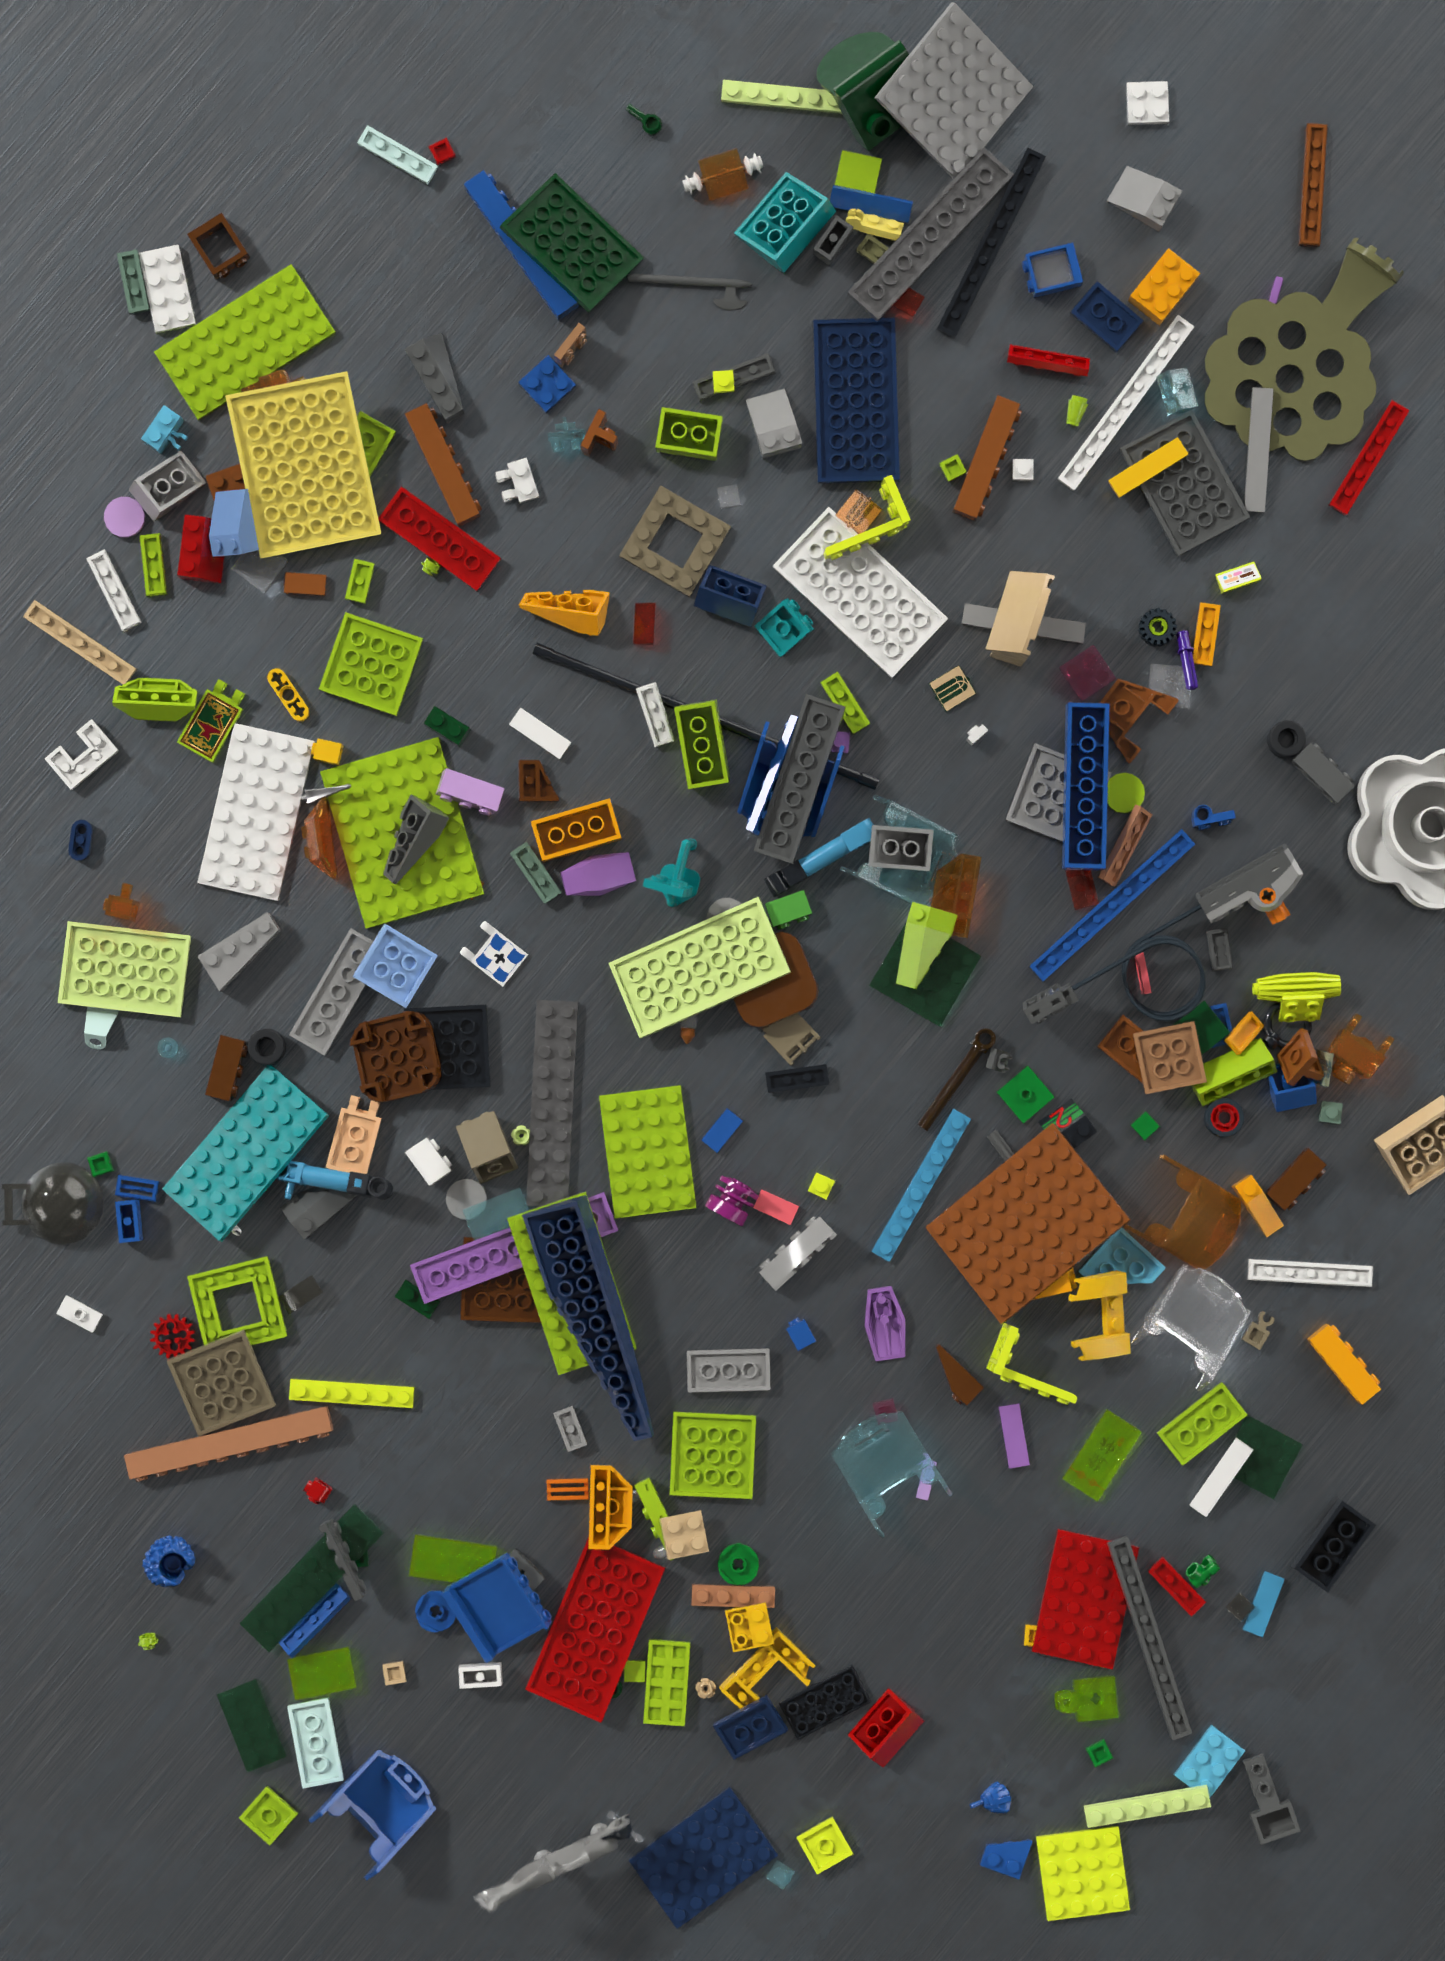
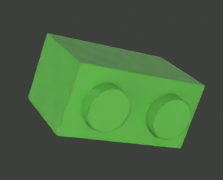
(788, 909)

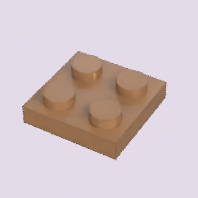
(575, 340)

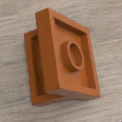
(597, 434)
(1300, 1059)

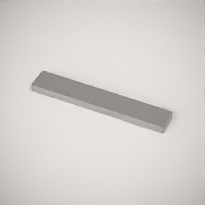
(1258, 449)
(1049, 627)

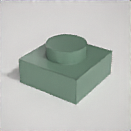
(1330, 1112)

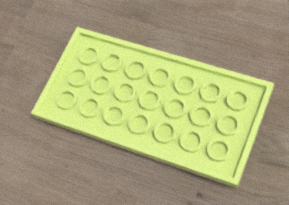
(699, 967)

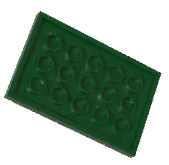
(571, 242)

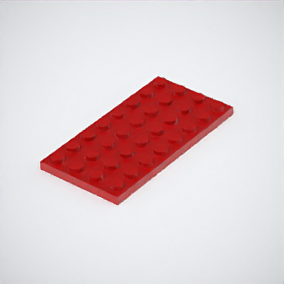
(595, 1630)

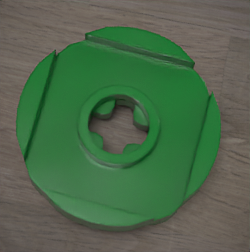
(750, 1564)

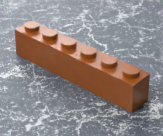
(986, 458)
(443, 465)

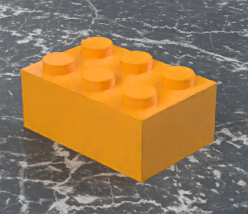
(1163, 287)

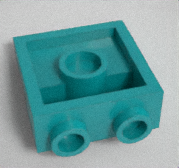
(784, 626)

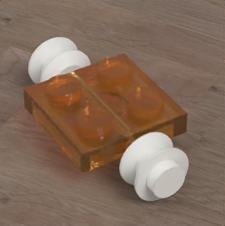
(723, 174)

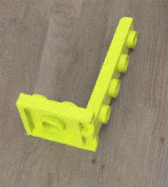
(896, 511)
(1001, 1355)

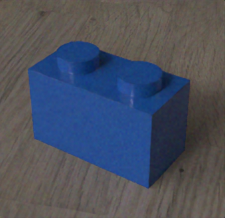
(129, 1221)

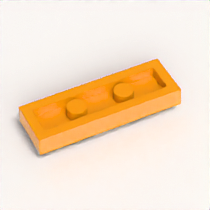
(1206, 634)

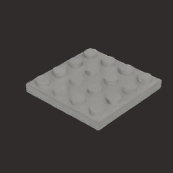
(1041, 794)

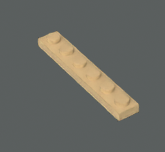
(79, 642)

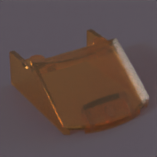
(1203, 1224)

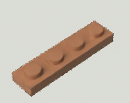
(1125, 845)
(732, 1595)

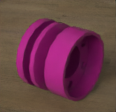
(732, 1200)

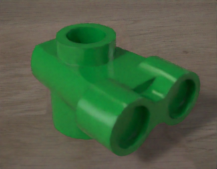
(1202, 1573)

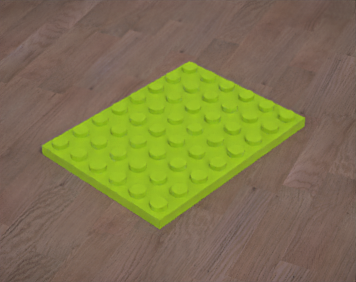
(367, 824)

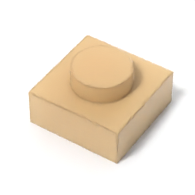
(394, 1672)

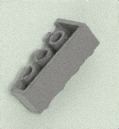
(797, 1253)

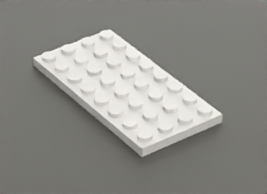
(860, 594)
(256, 812)

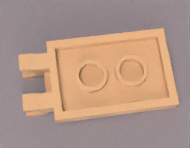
(354, 1138)

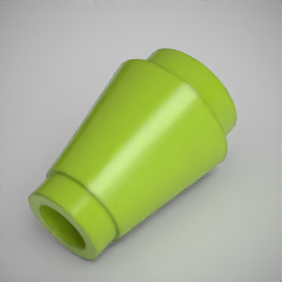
(1076, 410)

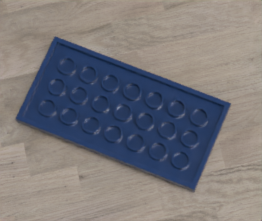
(856, 400)

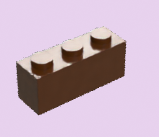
(227, 1068)
(1296, 1179)

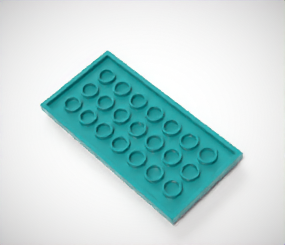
(245, 1152)

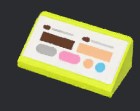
(1238, 577)

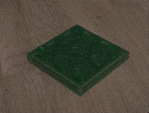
(1270, 1458)

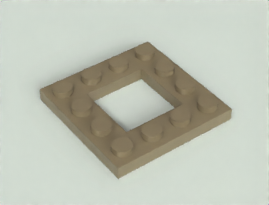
(637, 546)

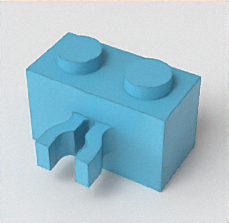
(163, 430)

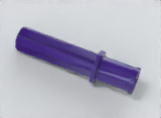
(1185, 652)

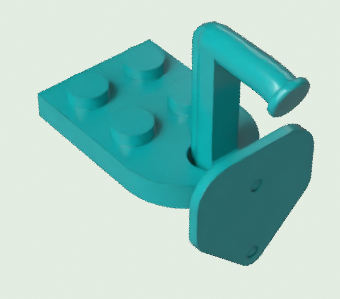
(676, 880)

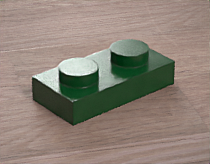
(411, 1296)

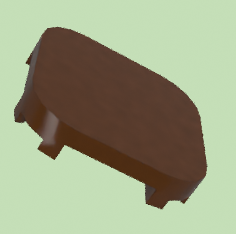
(784, 995)
(396, 1056)

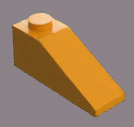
(1258, 1205)

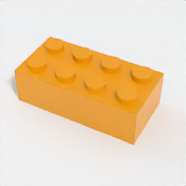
(576, 830)

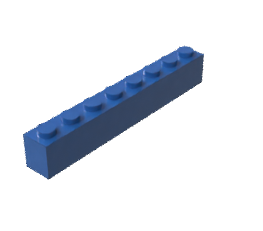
(496, 210)

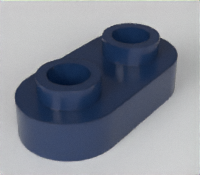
(80, 840)

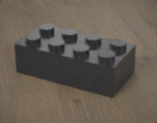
(1333, 1545)

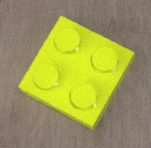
(824, 1845)

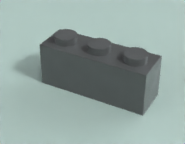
(1323, 773)

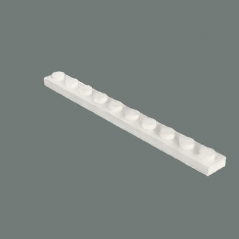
(1125, 403)

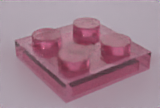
(1087, 673)

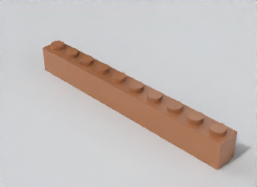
(229, 1442)

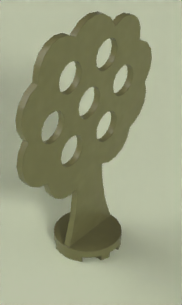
(1325, 324)

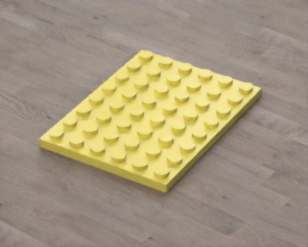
(303, 464)

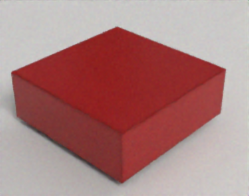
(442, 151)

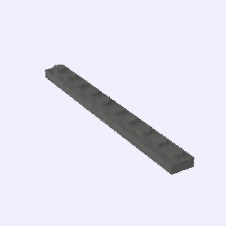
(1149, 1638)

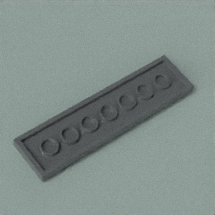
(799, 779)

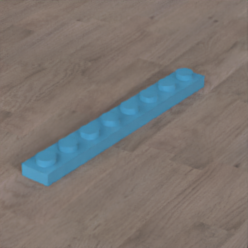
(921, 1185)

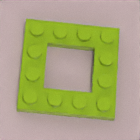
(261, 1275)

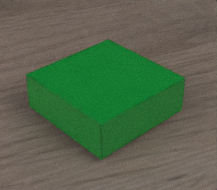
(1144, 1125)
(100, 1164)
(1099, 1753)

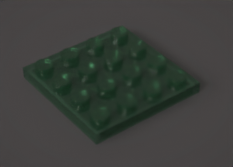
(939, 986)

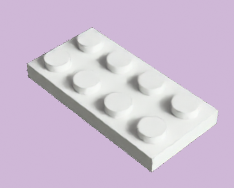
(167, 289)

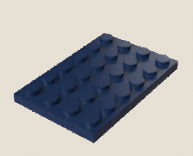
(703, 1857)

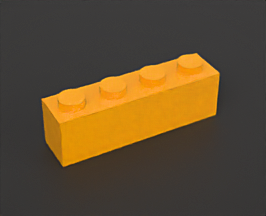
(1344, 1364)

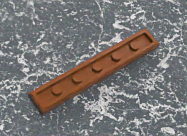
(1313, 184)

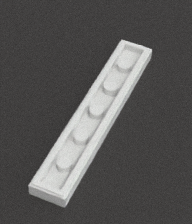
(1310, 1272)

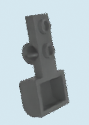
(1273, 1818)

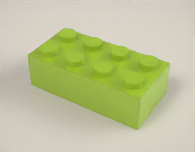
(702, 744)

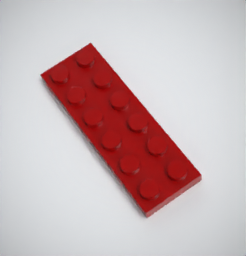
(439, 539)

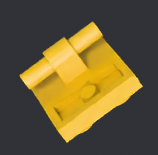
(749, 1627)

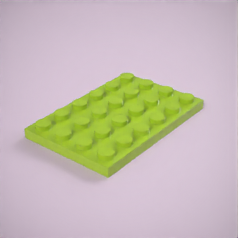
(647, 1151)

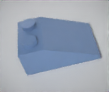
(232, 524)

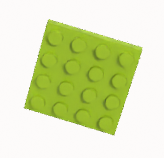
(371, 664)
(712, 1455)

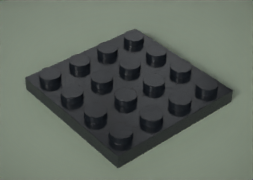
(460, 1044)

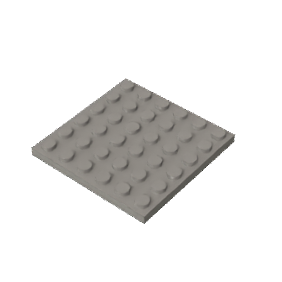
(954, 91)

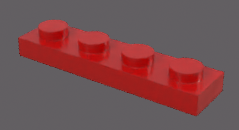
(1048, 360)

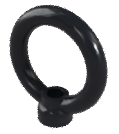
(1271, 1038)

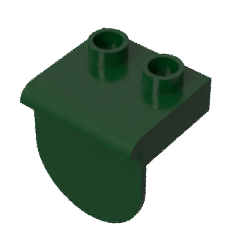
(854, 76)

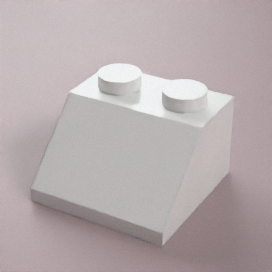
(429, 1161)

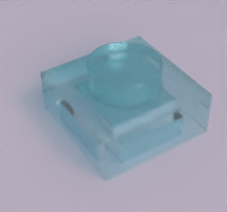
(780, 1874)

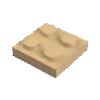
(684, 1534)

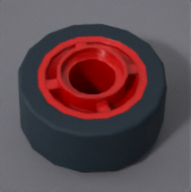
(1235, 1121)

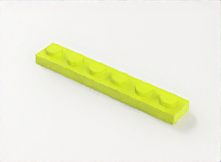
(351, 1393)

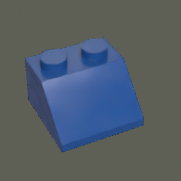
(1290, 1097)

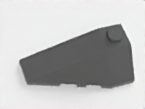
(418, 831)
(313, 1208)

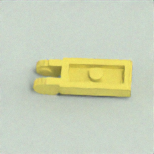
(874, 225)

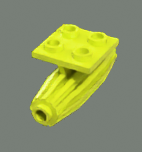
(1299, 993)

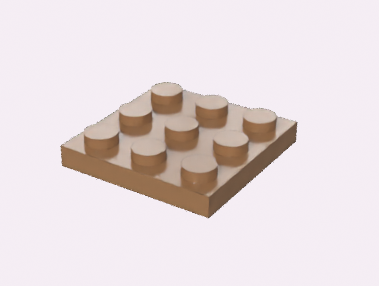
(1169, 1057)

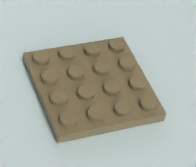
(221, 1382)

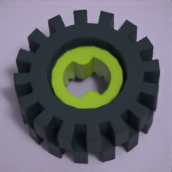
(1148, 632)

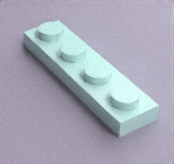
(397, 155)

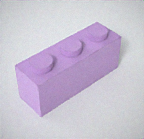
(469, 792)

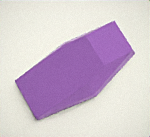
(598, 874)
(885, 1324)

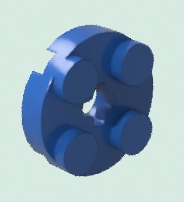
(424, 1614)

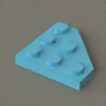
(1124, 1254)

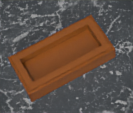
(305, 584)

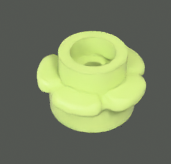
(516, 1138)

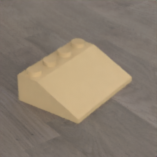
(1416, 1146)

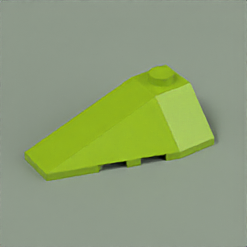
(923, 938)

